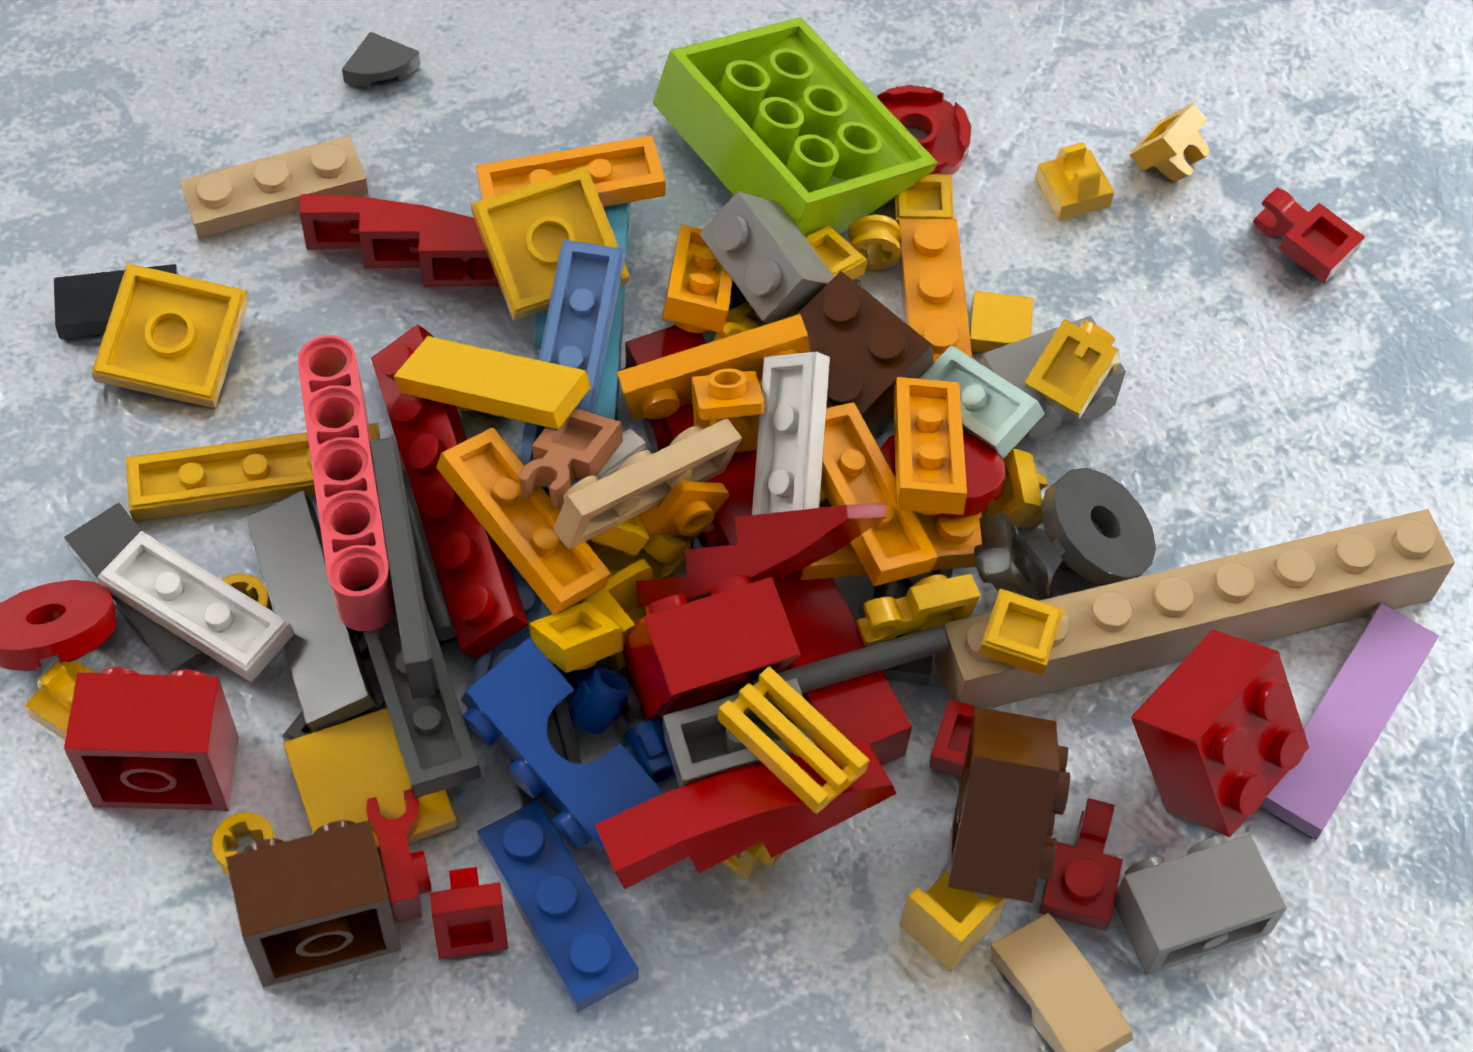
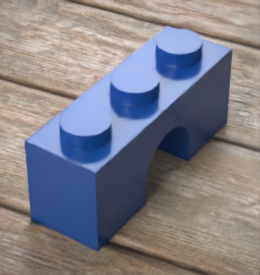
(513, 709)

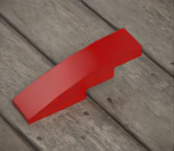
(400, 236)
(766, 548)
(729, 815)

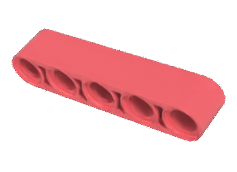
(341, 451)

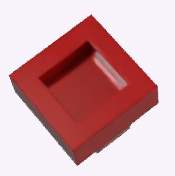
(468, 916)

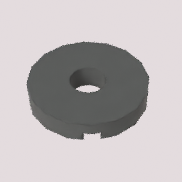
(1095, 497)

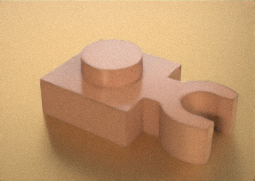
(572, 451)

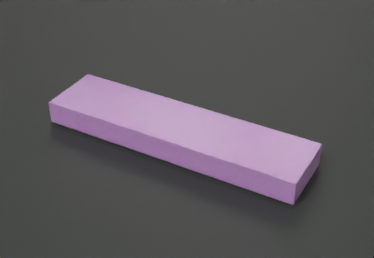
(1351, 719)

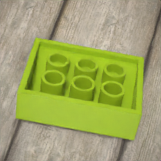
(789, 124)

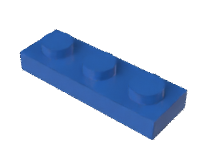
(558, 906)

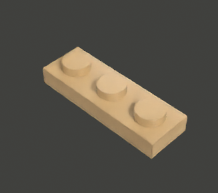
(272, 186)
(644, 481)

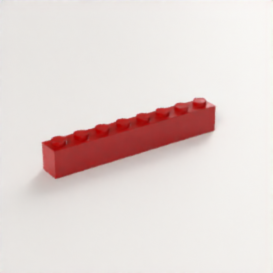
(815, 608)

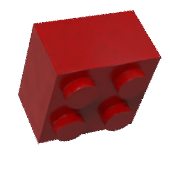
(707, 646)
(1221, 732)
(152, 740)

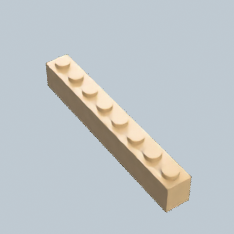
(1245, 595)

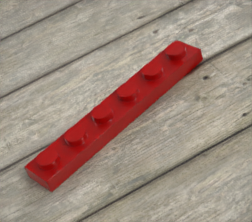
(467, 559)

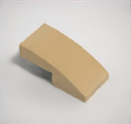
(1061, 988)

